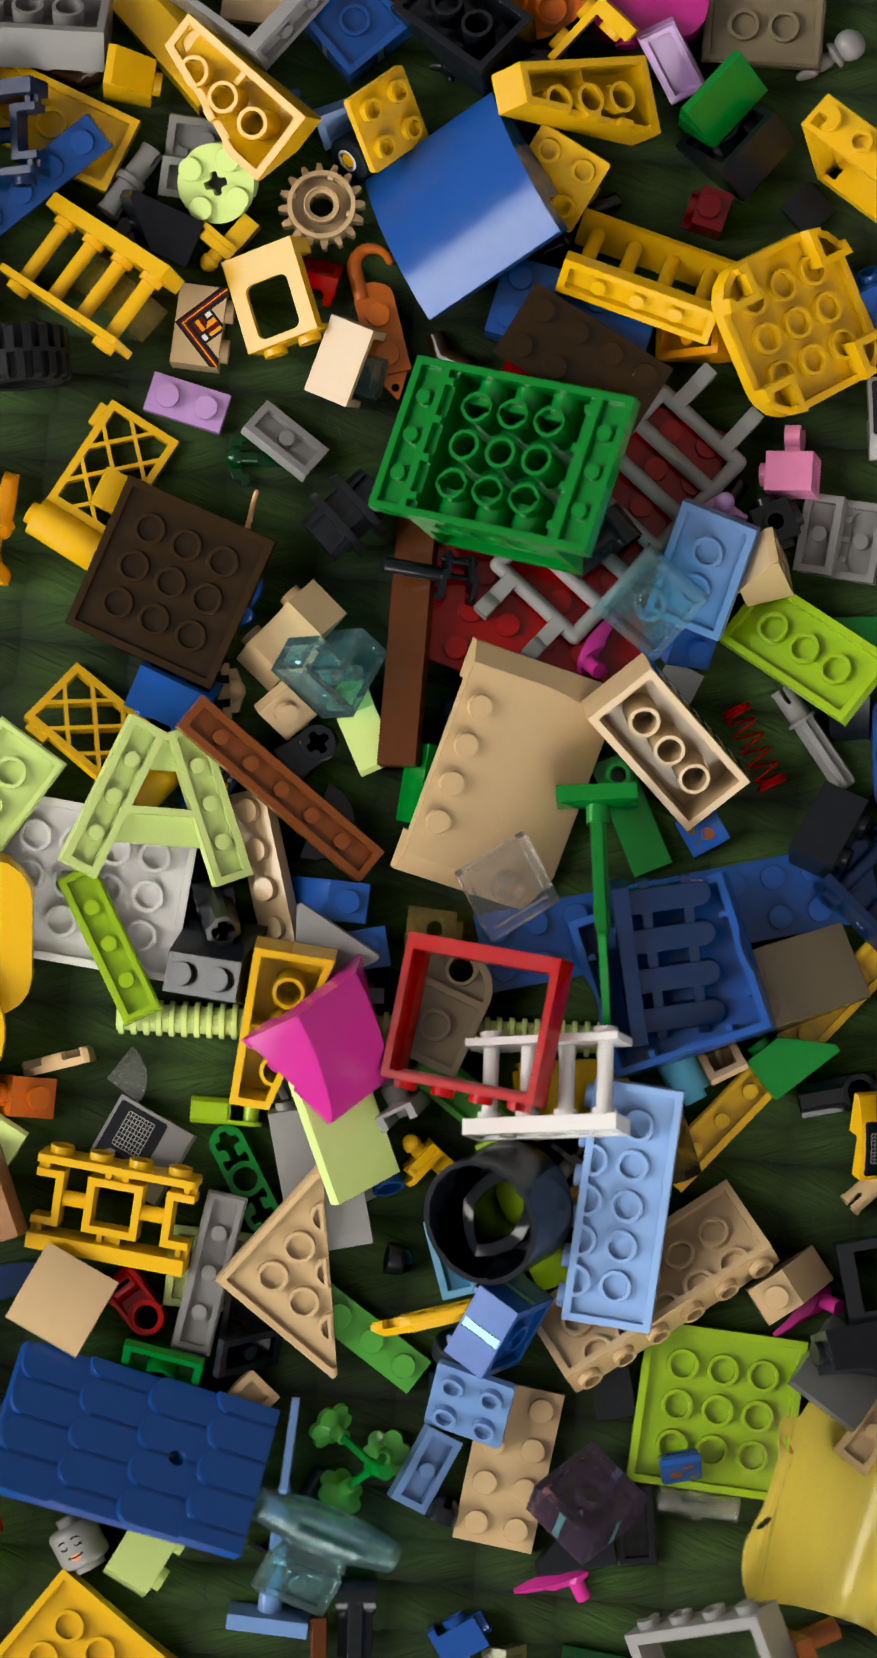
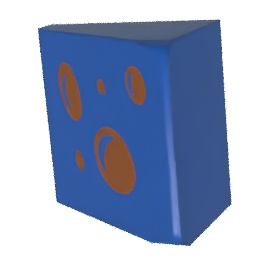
(704, 835)
(680, 1466)

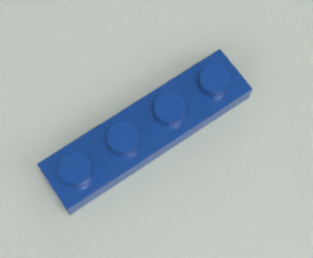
(66, 159)

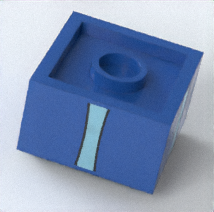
(356, 35)
(498, 1326)

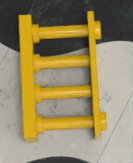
(96, 238)
(635, 295)

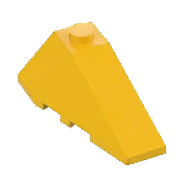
(152, 26)
(246, 105)

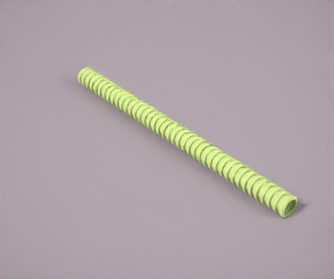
(228, 1021)

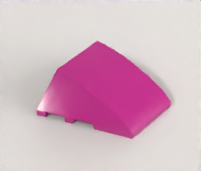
(327, 1043)

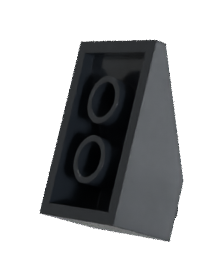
(471, 35)

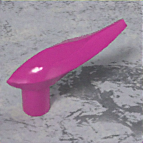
(591, 649)
(813, 1306)
(553, 1582)

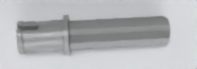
(813, 737)

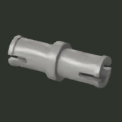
(130, 178)

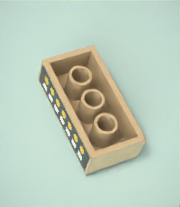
(665, 741)

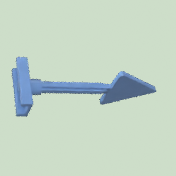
(269, 1615)

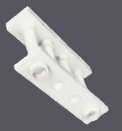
(565, 1121)

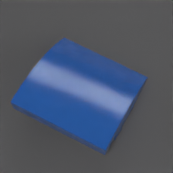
(464, 207)

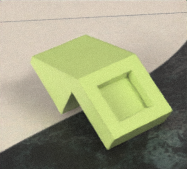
(363, 735)

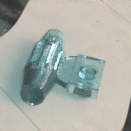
(316, 1543)

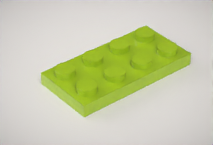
(806, 653)

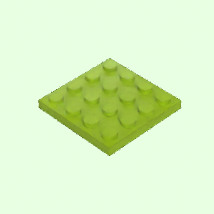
(718, 1396)

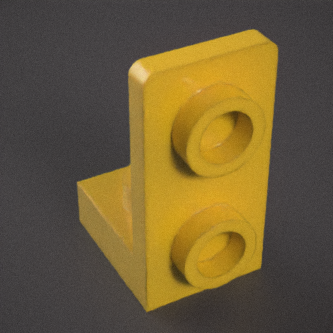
(614, 24)

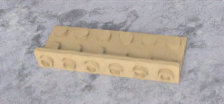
(705, 1259)

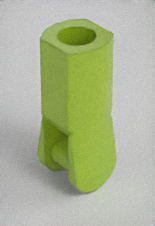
(218, 1111)

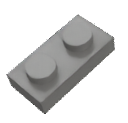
(284, 441)

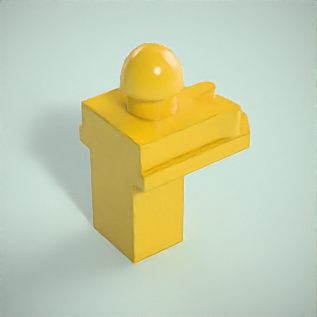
(229, 245)
(423, 1158)

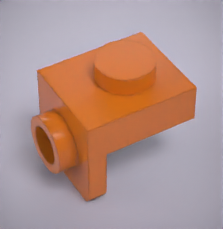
(27, 1096)

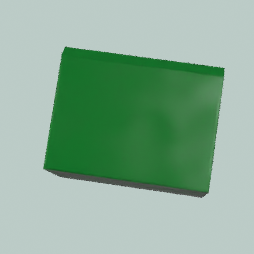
(721, 101)
(162, 1360)

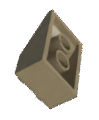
(810, 976)

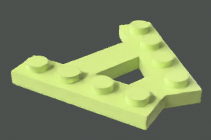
(112, 818)

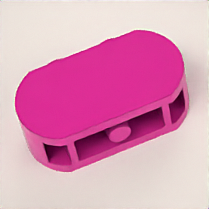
(645, 13)

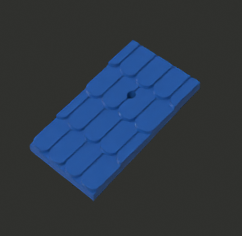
(133, 1449)

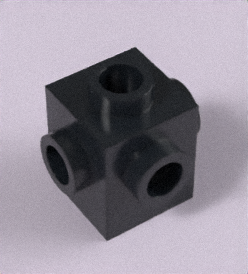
(788, 513)

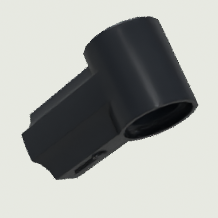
(614, 537)
(217, 911)
(829, 1095)
(355, 1608)

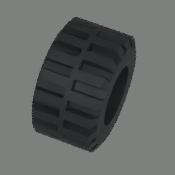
(33, 355)

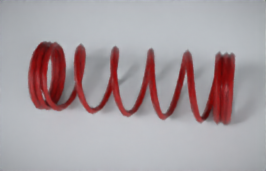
(767, 783)

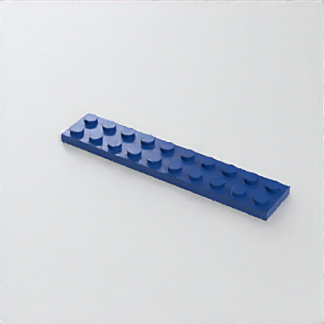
(770, 893)

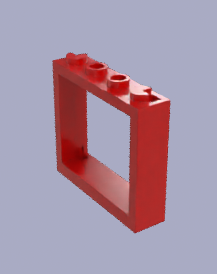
(407, 1006)

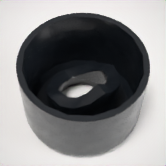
(471, 1229)

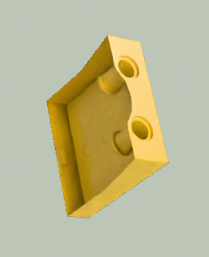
(78, 1623)

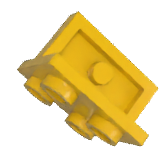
(572, 170)

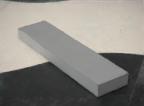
(212, 1251)

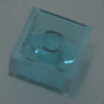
(651, 602)

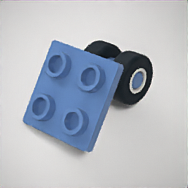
(465, 1402)

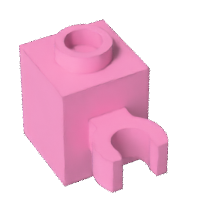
(791, 471)

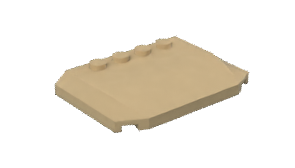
(499, 763)

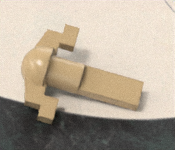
(234, 690)

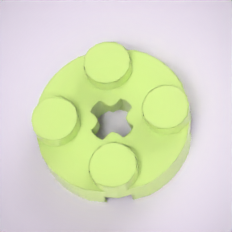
(201, 200)

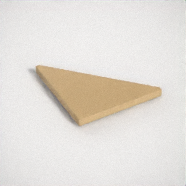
(287, 1275)

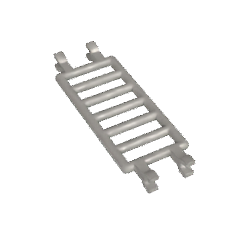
(708, 488)

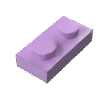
(187, 403)

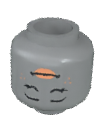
(79, 1544)

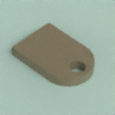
(449, 1015)

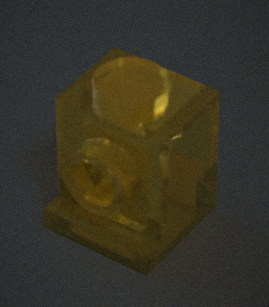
(420, 917)

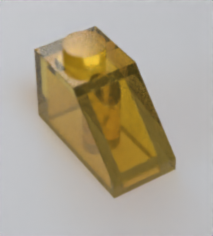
(145, 319)

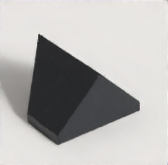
(244, 1341)

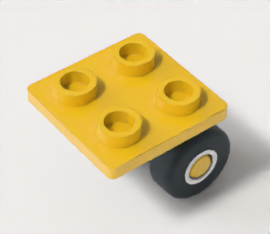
(383, 123)

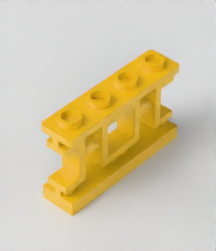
(106, 1240)

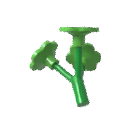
(381, 1457)

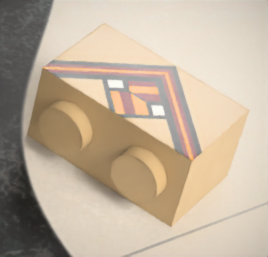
(201, 328)

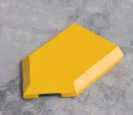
(422, 1319)

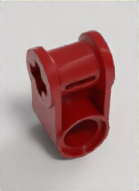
(134, 1296)

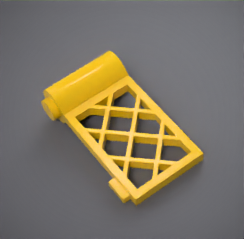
(64, 524)
(157, 784)

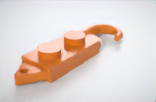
(378, 309)

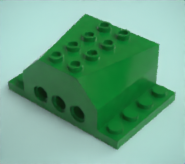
(504, 462)

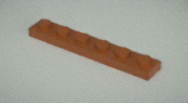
(279, 789)

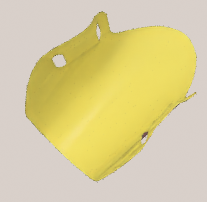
(820, 1529)

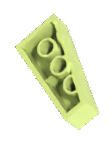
(141, 1562)

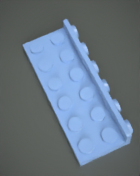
(622, 1211)

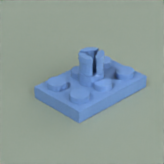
(714, 554)

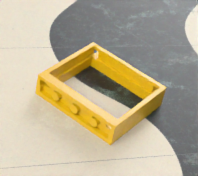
(844, 141)

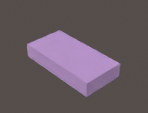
(671, 60)

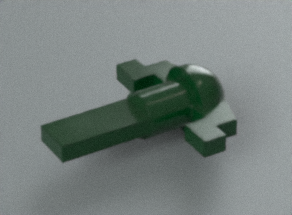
(237, 458)

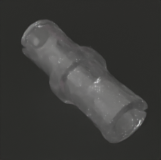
(698, 1504)

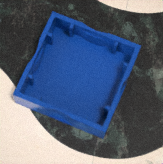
(738, 987)

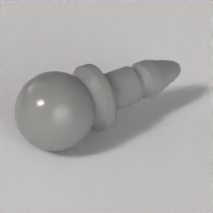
(847, 46)

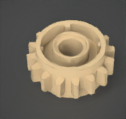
(316, 186)

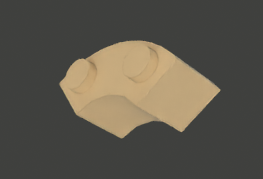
(303, 614)

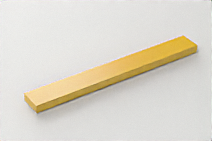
(746, 1096)

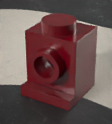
(707, 212)

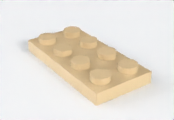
(503, 1478)

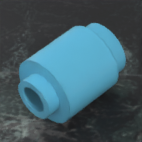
(686, 1076)

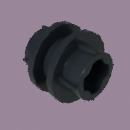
(344, 515)

